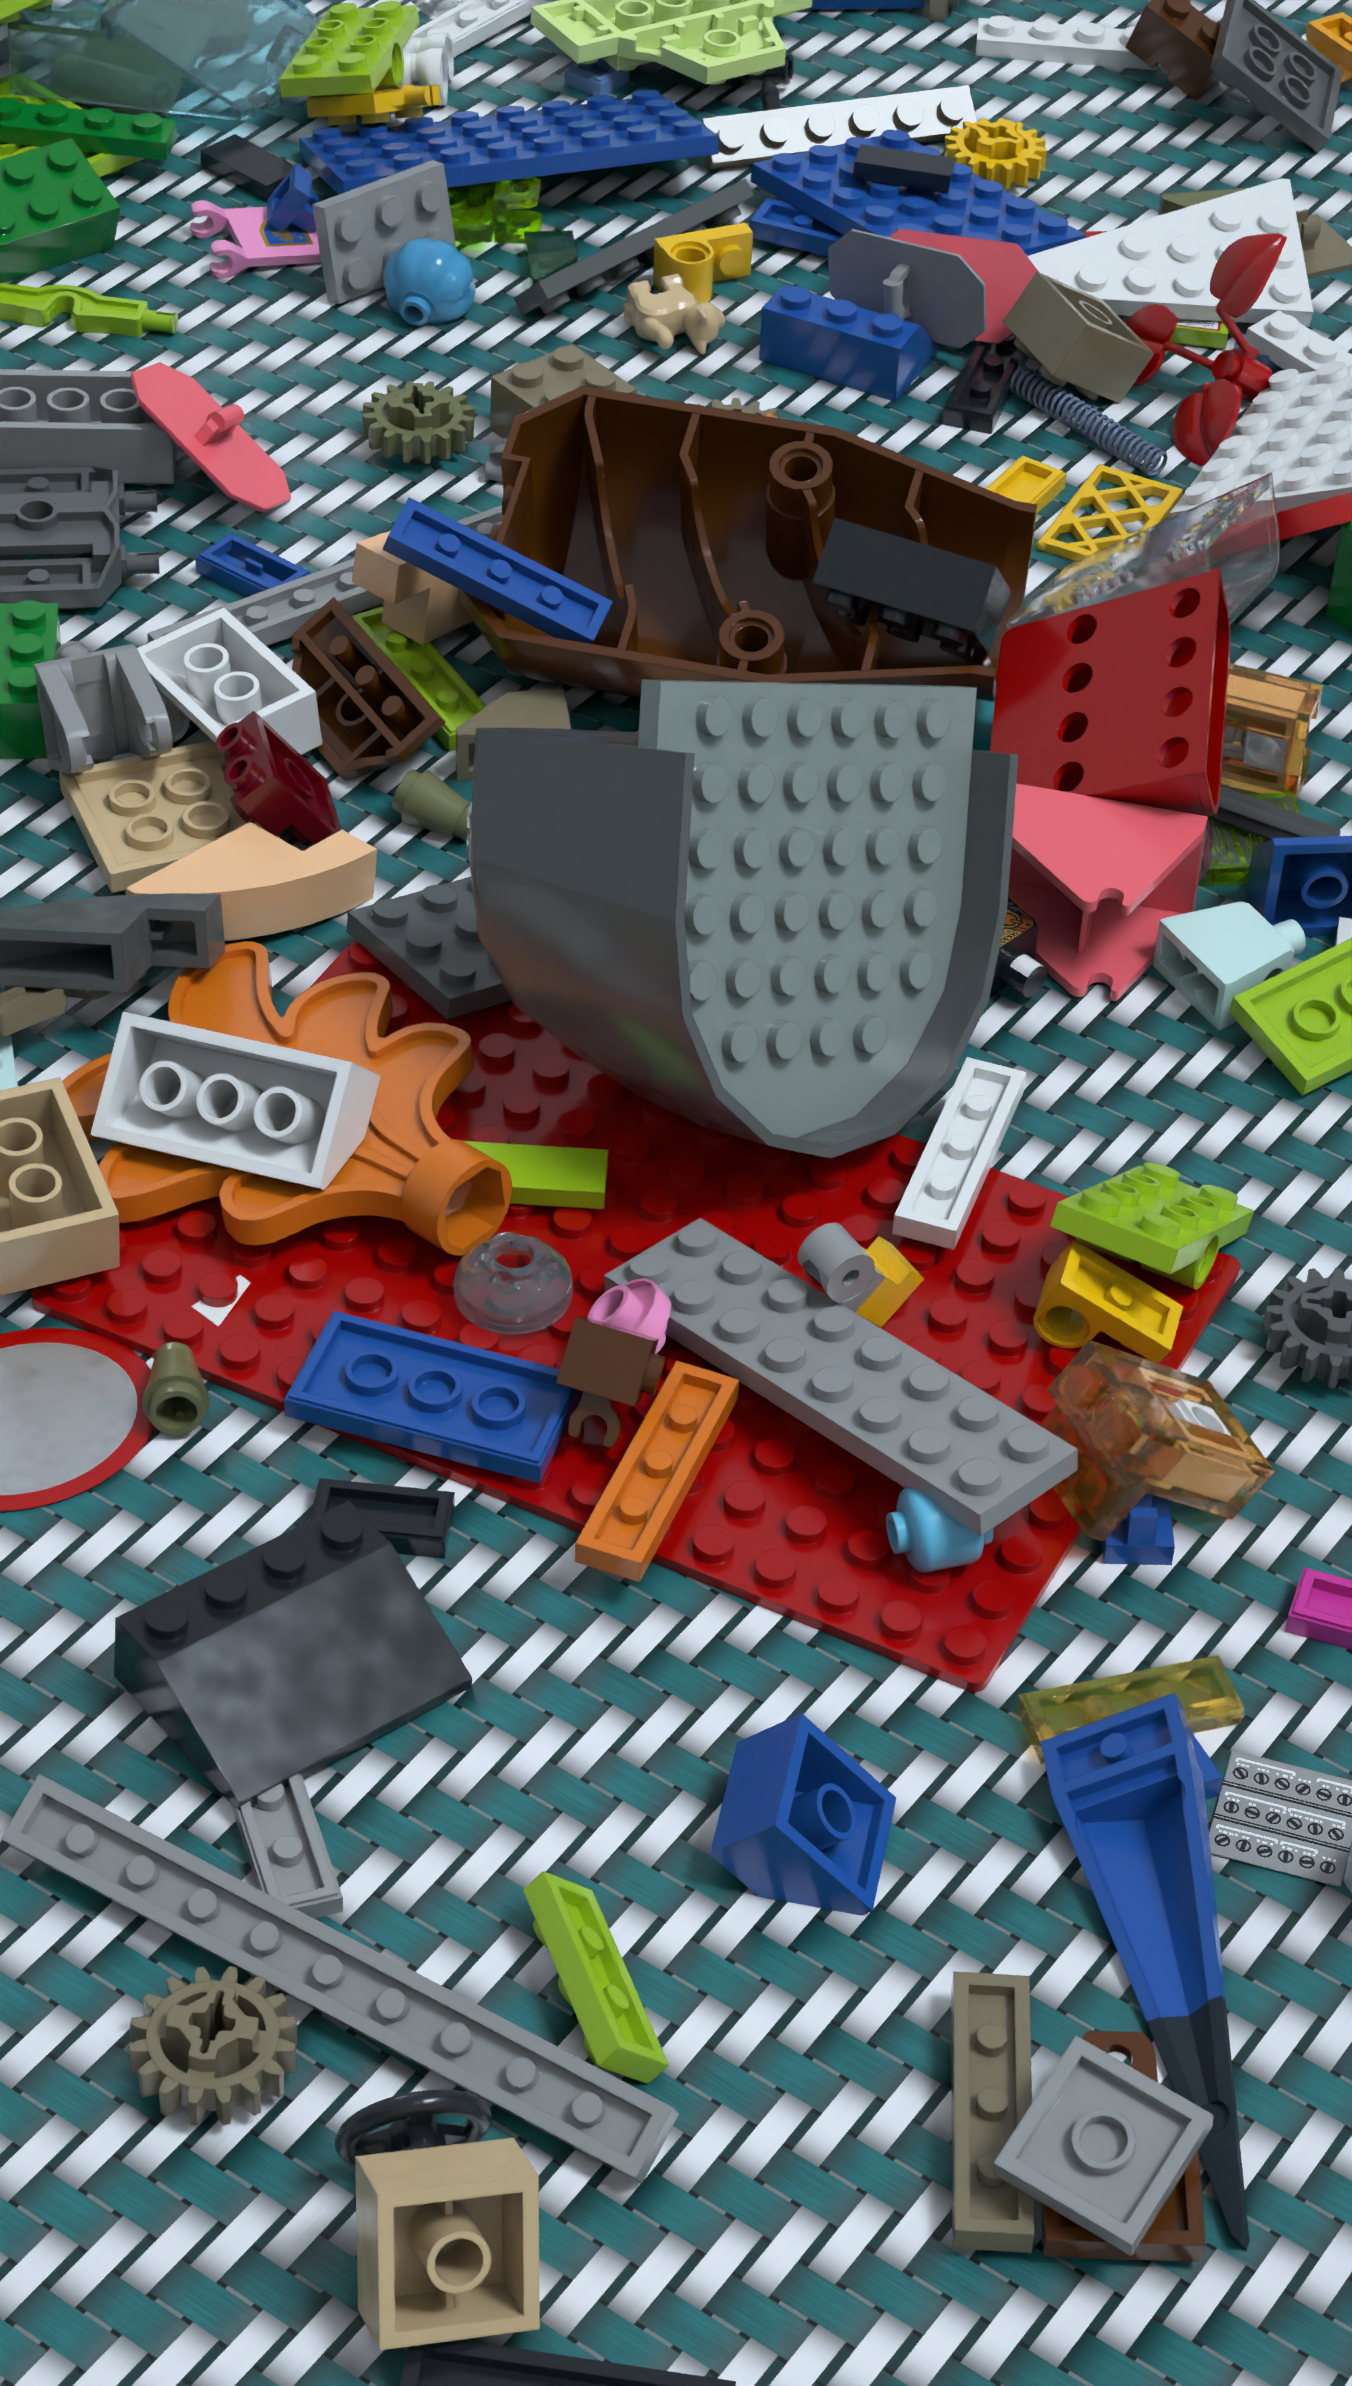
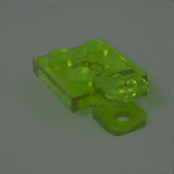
(488, 207)

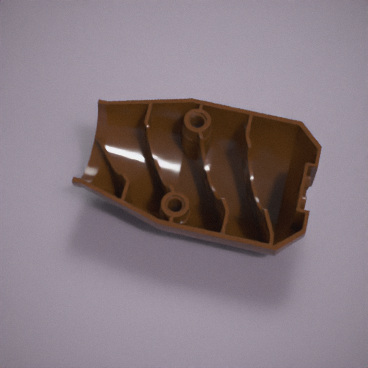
(713, 540)

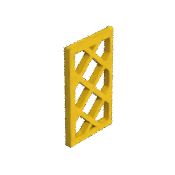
(1130, 487)

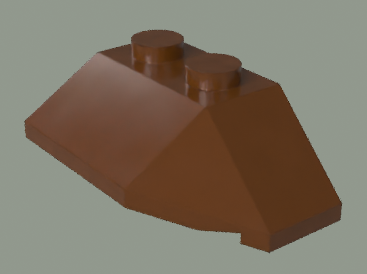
(364, 701)

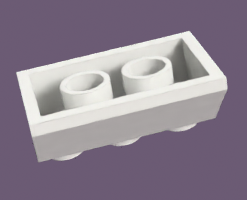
(224, 673)

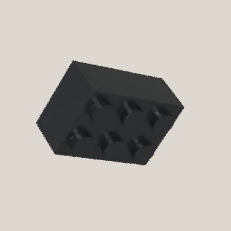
(911, 589)

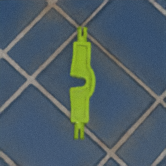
(88, 310)

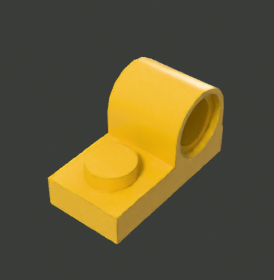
(704, 257)
(1093, 1295)

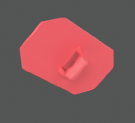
(998, 263)
(211, 436)

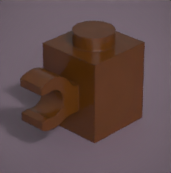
(608, 1366)

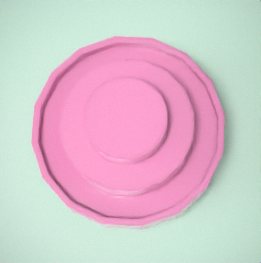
(635, 1307)

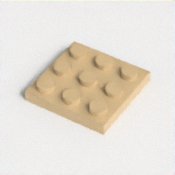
(151, 810)

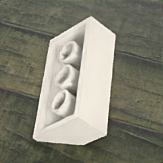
(233, 1101)

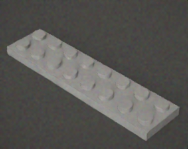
(850, 1378)

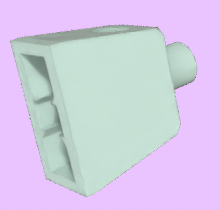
(1223, 953)

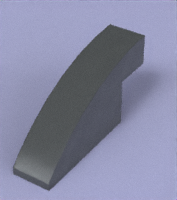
(108, 939)

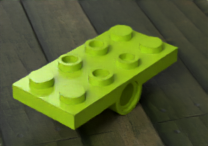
(352, 51)
(1155, 1221)

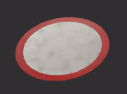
(66, 1413)

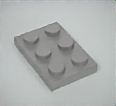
(373, 221)

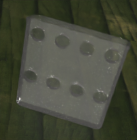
(1225, 533)

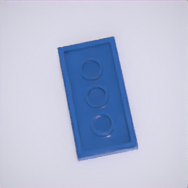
(433, 1396)

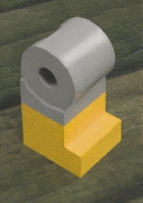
(862, 1279)

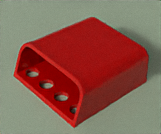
(1122, 697)

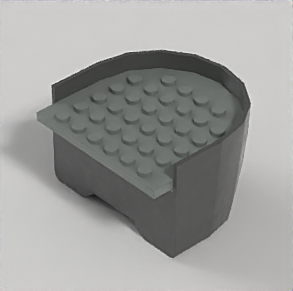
(754, 898)

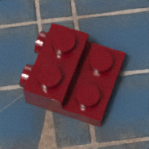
(275, 782)

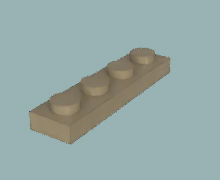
(988, 2101)

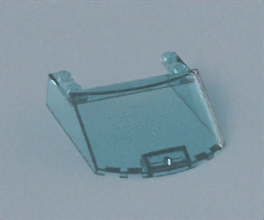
(160, 54)

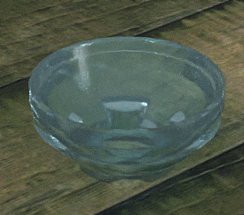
(513, 1298)

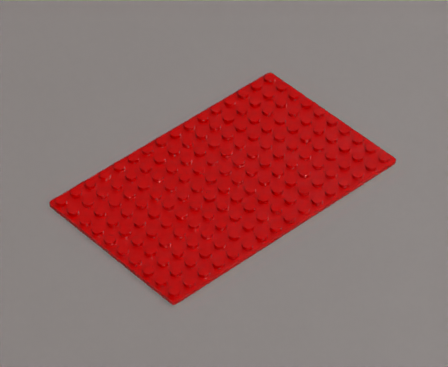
(775, 1502)

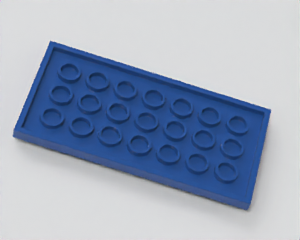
(513, 142)

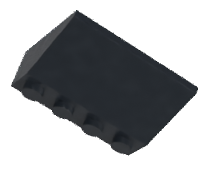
(288, 1655)

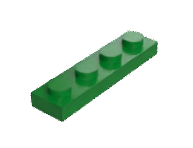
(92, 130)

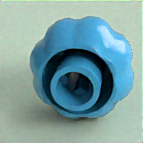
(429, 282)

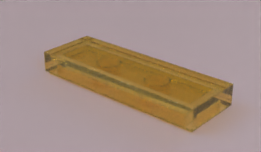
(1199, 1685)

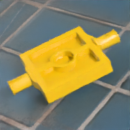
(374, 106)

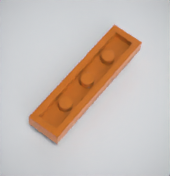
(657, 1471)

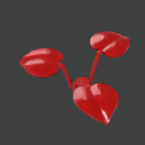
(1210, 416)

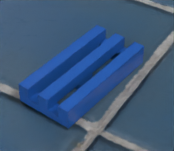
(245, 566)

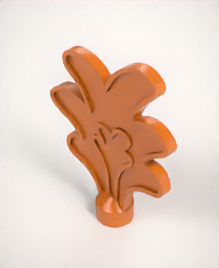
(399, 1169)

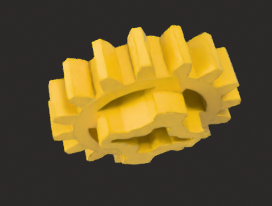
(998, 151)

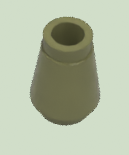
(431, 804)
(175, 1391)

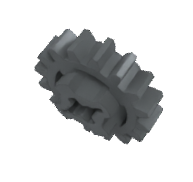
(1312, 1326)

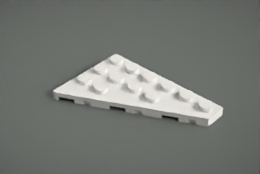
(1174, 256)

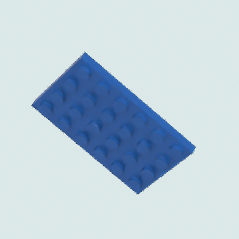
(824, 188)

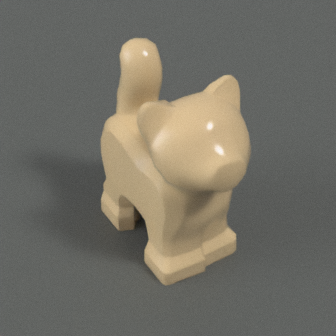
(671, 313)

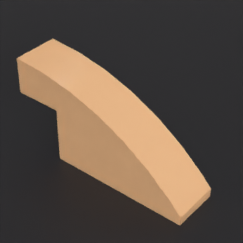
(413, 599)
(269, 882)

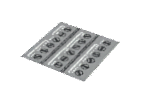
(1283, 1818)

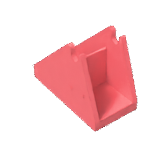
(1100, 882)

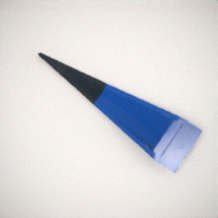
(1144, 1843)

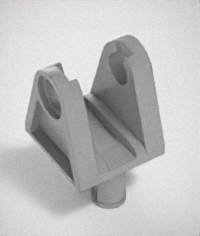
(99, 707)

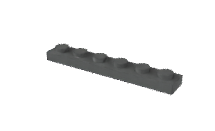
(622, 256)

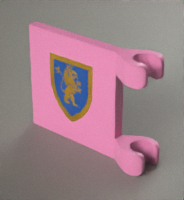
(254, 239)

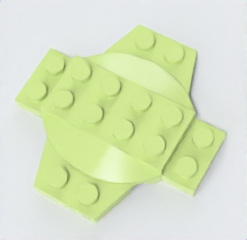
(690, 36)

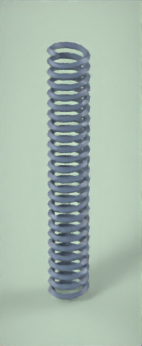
(1084, 417)

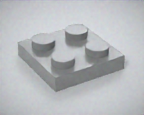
(1103, 2145)

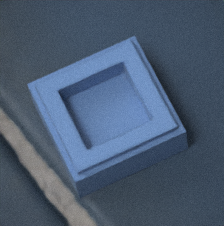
(595, 78)

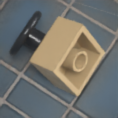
(441, 2222)

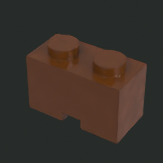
(1180, 41)

